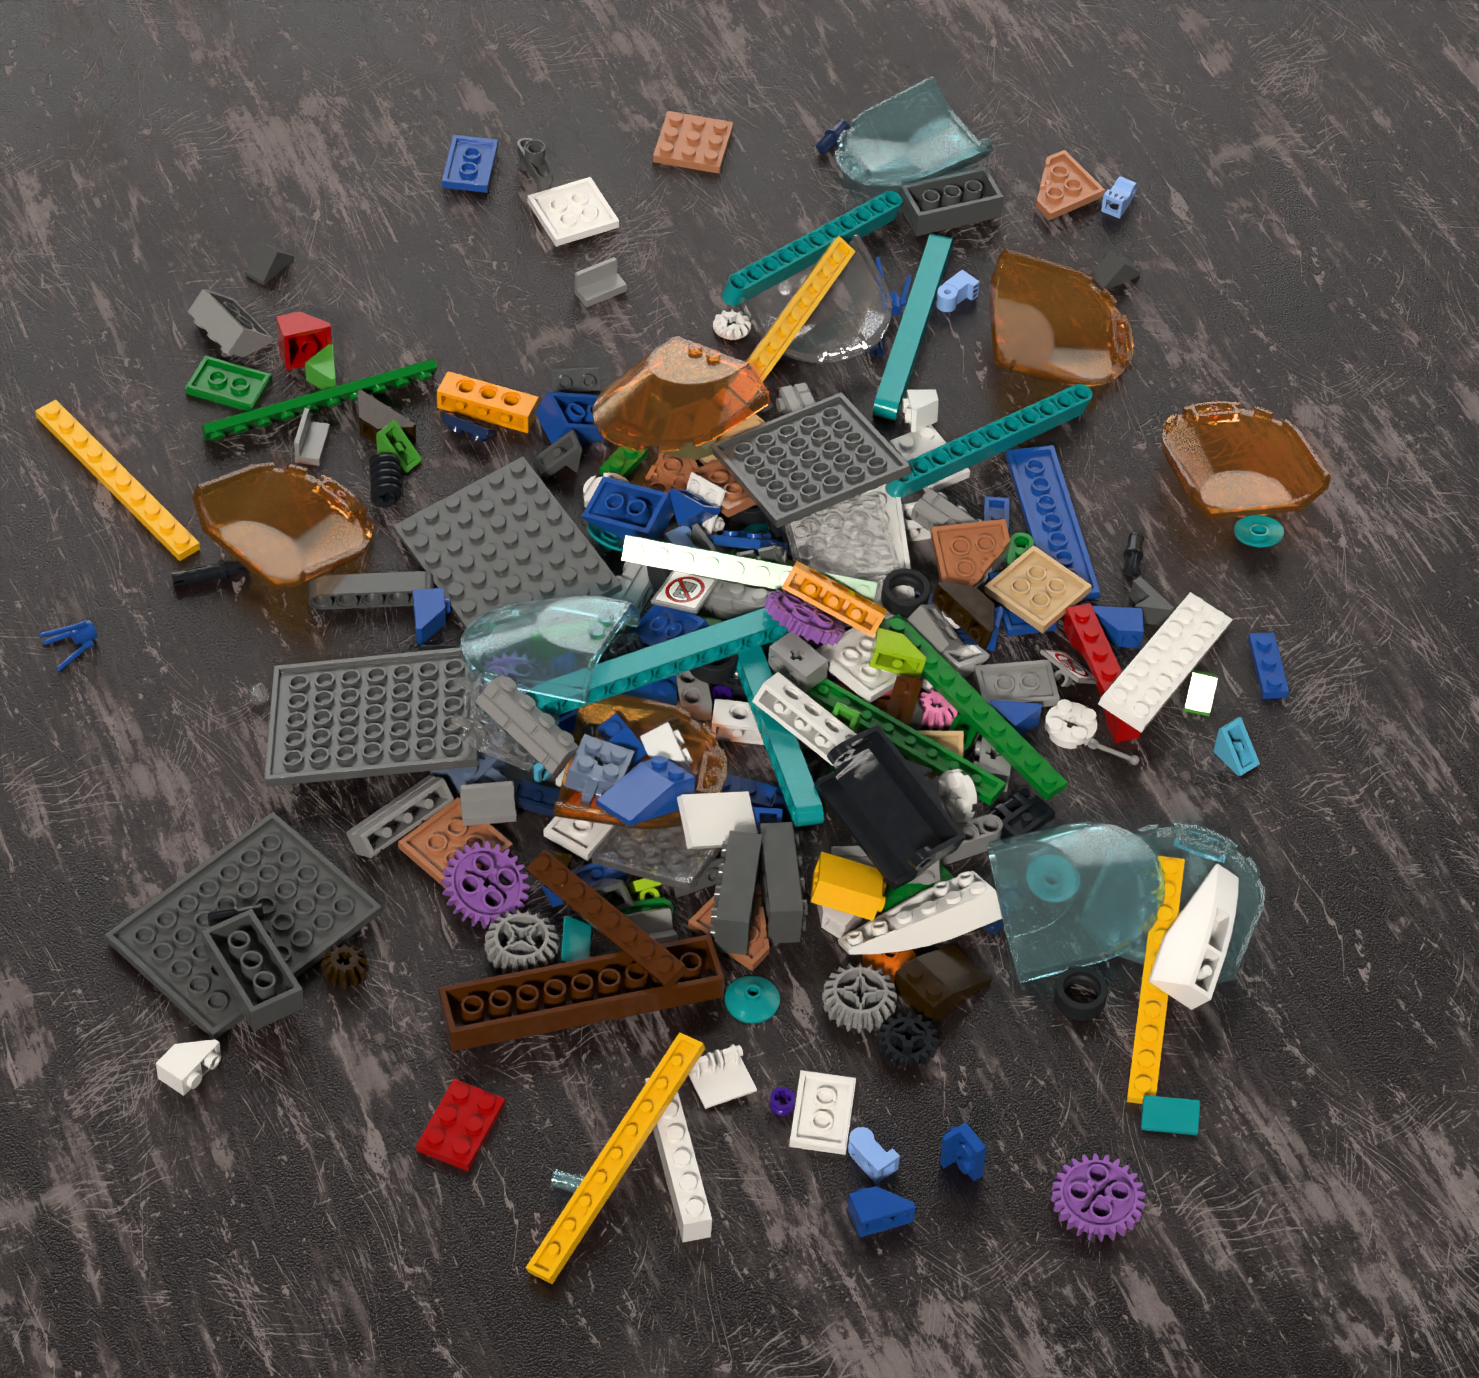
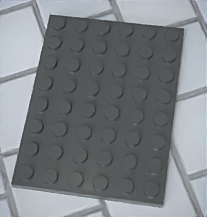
(504, 545)
(367, 717)
(304, 909)

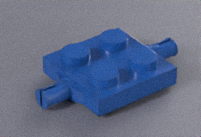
(745, 540)

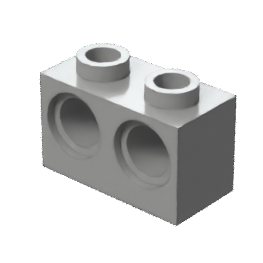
(693, 696)

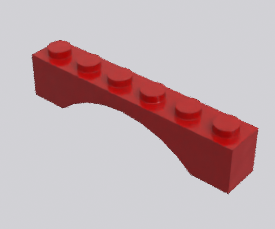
(1089, 639)

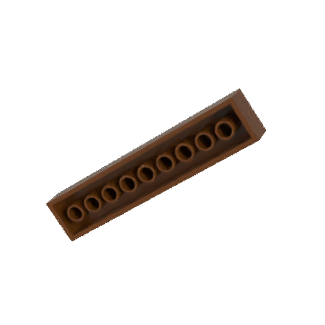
(574, 995)

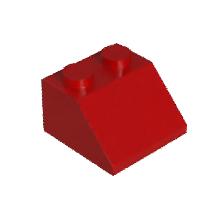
(301, 338)

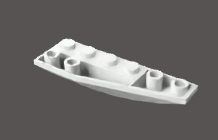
(928, 917)
(1198, 941)

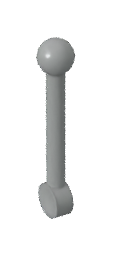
(1094, 744)

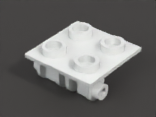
(711, 493)
(721, 1077)

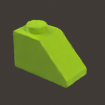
(896, 654)

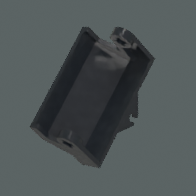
(888, 806)

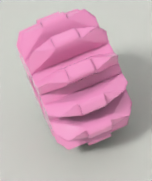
(936, 710)

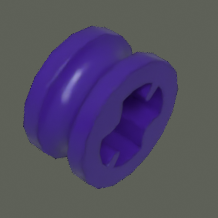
(720, 691)
(775, 1105)

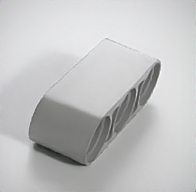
(978, 835)

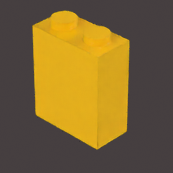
(848, 886)

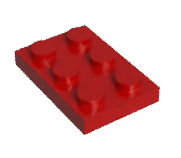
(460, 1124)

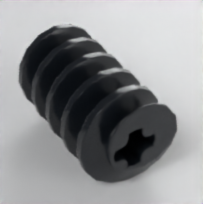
(385, 479)

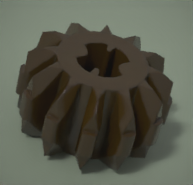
(344, 966)

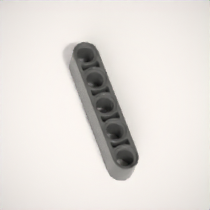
(367, 589)

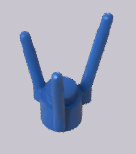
(897, 301)
(80, 633)

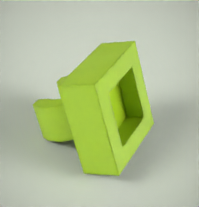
(644, 886)

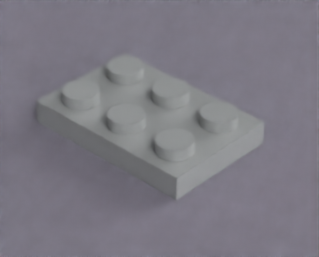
(1018, 682)

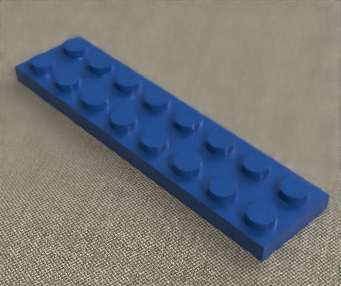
(1050, 510)

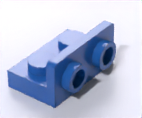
(966, 1148)

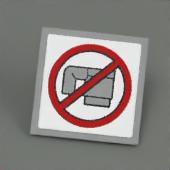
(685, 591)
(1068, 667)

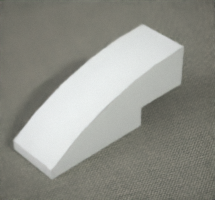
(962, 661)

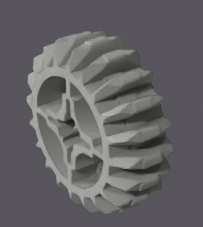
(522, 933)
(843, 1003)

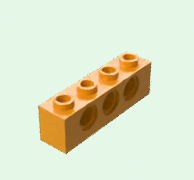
(487, 402)
(834, 598)

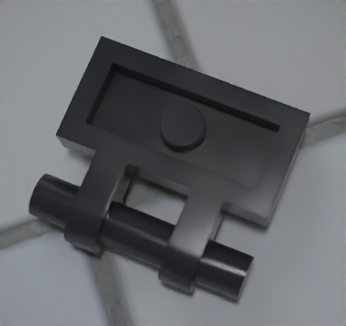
(1027, 818)

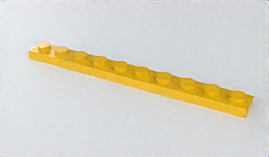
(800, 307)
(117, 480)
(1153, 1000)
(615, 1158)

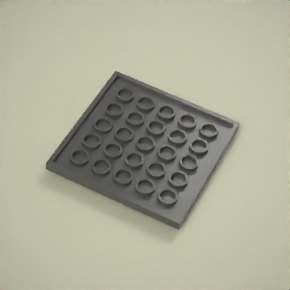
(810, 459)

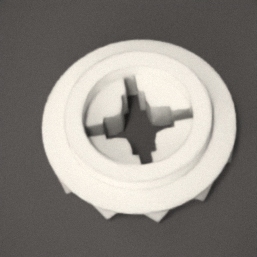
(733, 331)

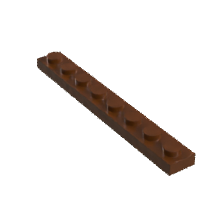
(607, 919)

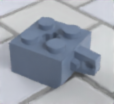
(597, 768)
(487, 772)

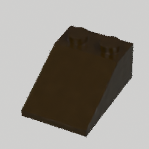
(939, 982)

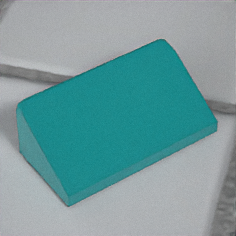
(575, 940)
(1170, 1115)

